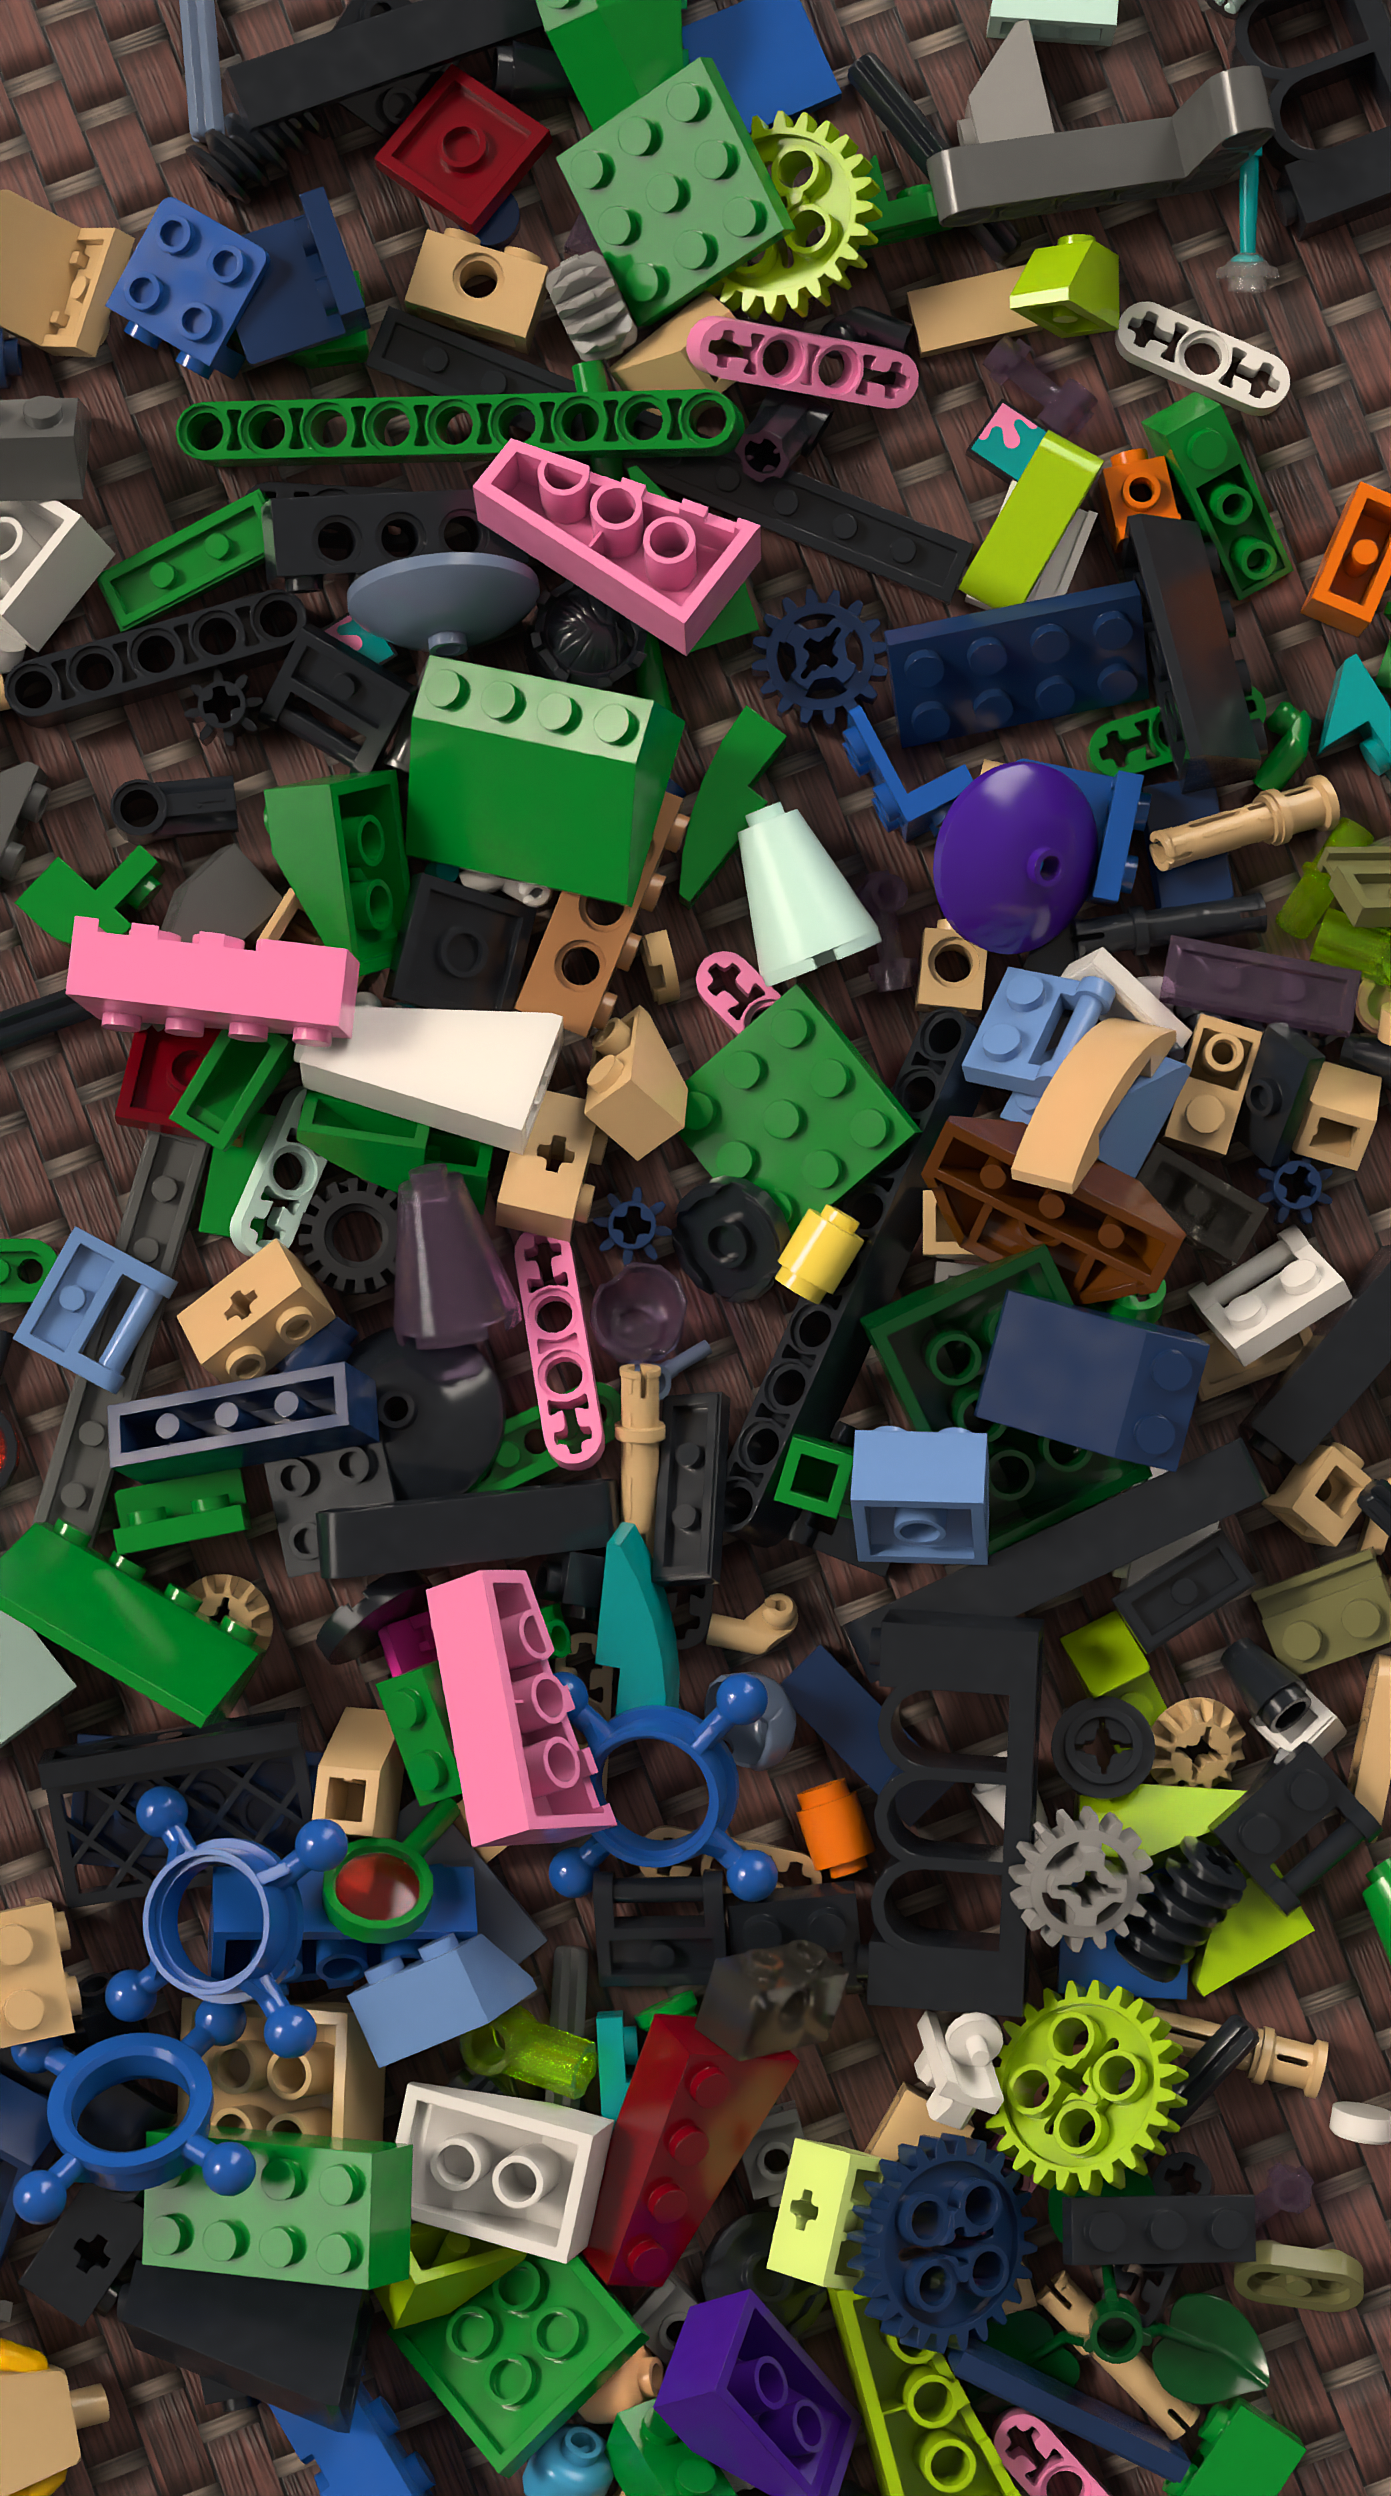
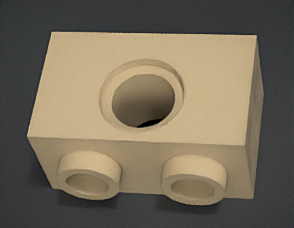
(502, 318)

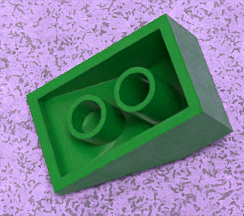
(344, 859)

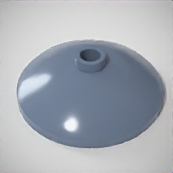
(443, 600)

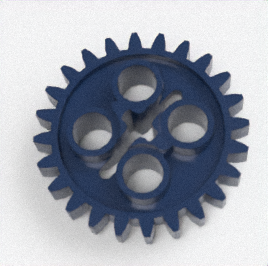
(952, 2295)

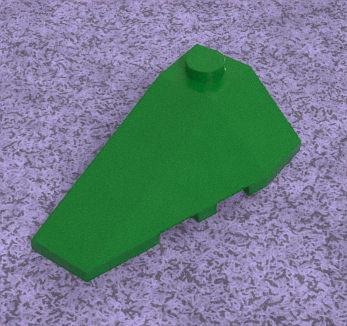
(615, 49)

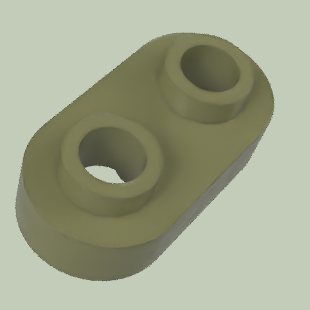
(1301, 2277)

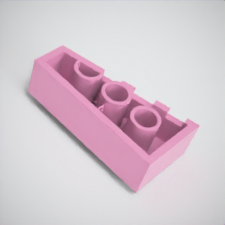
(631, 549)
(212, 984)
(510, 1716)

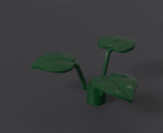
(1200, 2359)

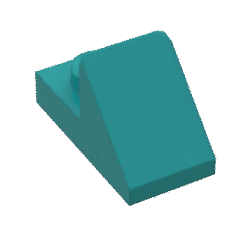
(1358, 707)
(615, 2051)

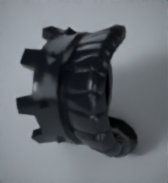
(582, 640)

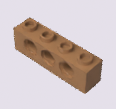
(615, 944)

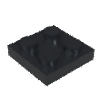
(458, 948)

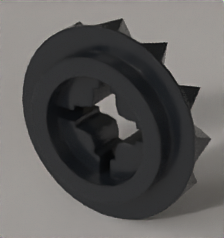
(1123, 1727)

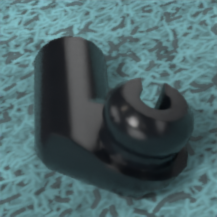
(869, 327)

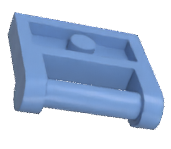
(1022, 1023)
(75, 1301)

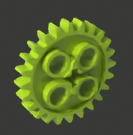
(831, 197)
(1123, 2122)

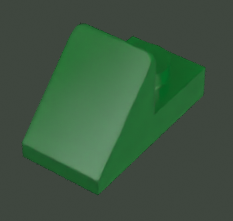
(906, 217)

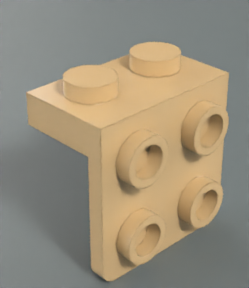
(57, 277)
(34, 1989)

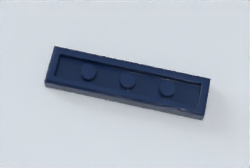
(1069, 2409)

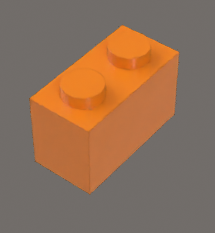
(1354, 564)

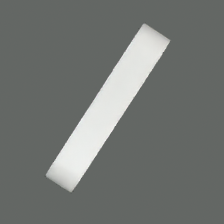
(1194, 332)

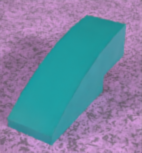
(636, 1626)

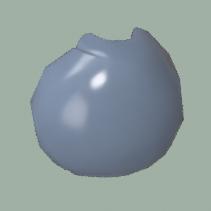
(767, 1739)

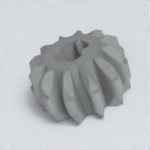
(591, 307)

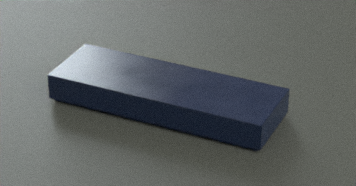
(848, 1722)

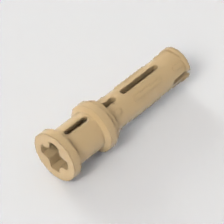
(1270, 819)
(1262, 2061)

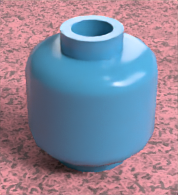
(569, 2465)

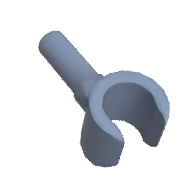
(672, 1367)

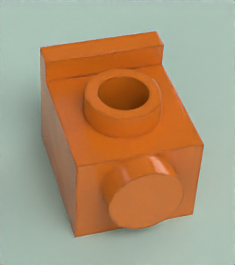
(1128, 470)

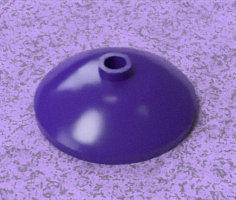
(994, 851)

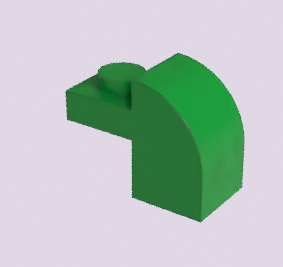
(63, 894)
(817, 1477)

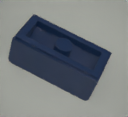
(1195, 881)

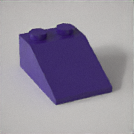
(756, 2400)

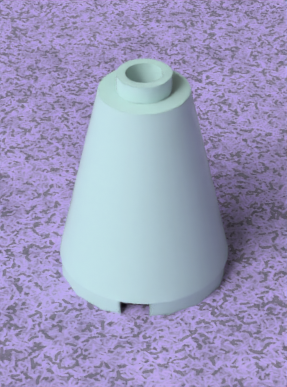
(798, 898)

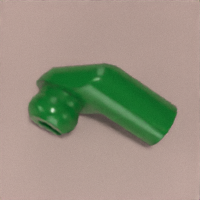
(1291, 750)

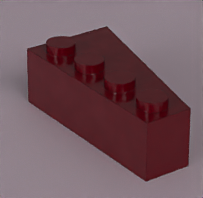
(676, 2147)

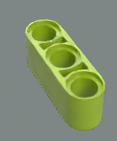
(1031, 523)

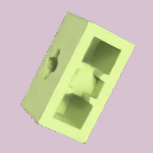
(818, 2213)

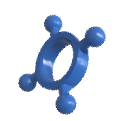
(739, 1701)
(318, 1847)
(225, 2167)

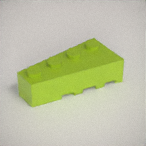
(914, 2413)

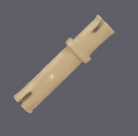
(640, 1437)
(1134, 2376)

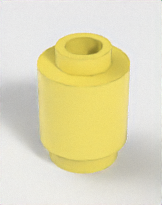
(819, 1253)

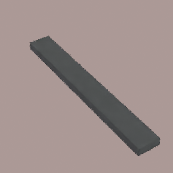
(155, 1234)

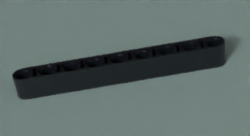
(826, 1340)

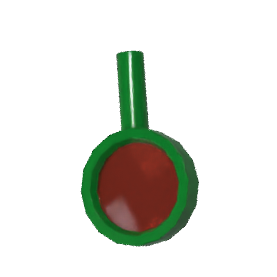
(384, 1884)

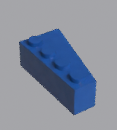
(325, 1952)
(362, 2461)

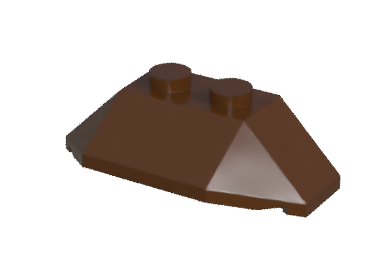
(1103, 1237)

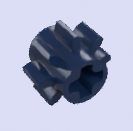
(1310, 1180)
(621, 1213)

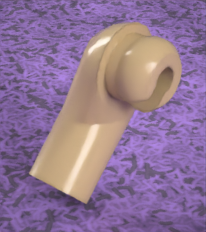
(759, 1630)

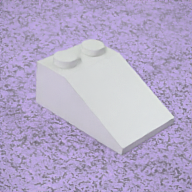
(44, 566)
(504, 2168)

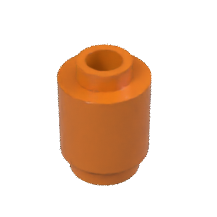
(834, 1828)

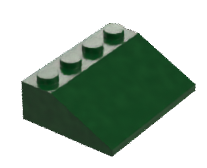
(935, 1361)

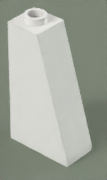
(443, 1068)

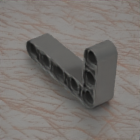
(1110, 163)

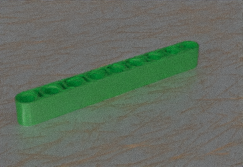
(429, 419)

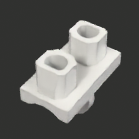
(960, 2066)

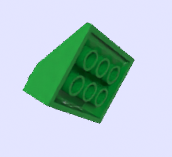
(536, 779)
(126, 1623)

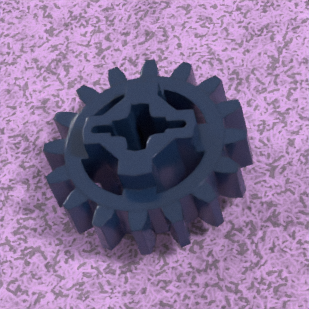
(796, 642)

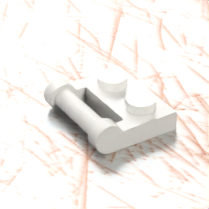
(1276, 1308)

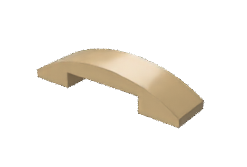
(1081, 1098)

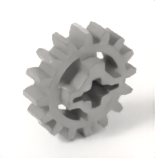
(1099, 1899)

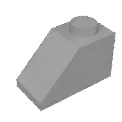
(1009, 95)

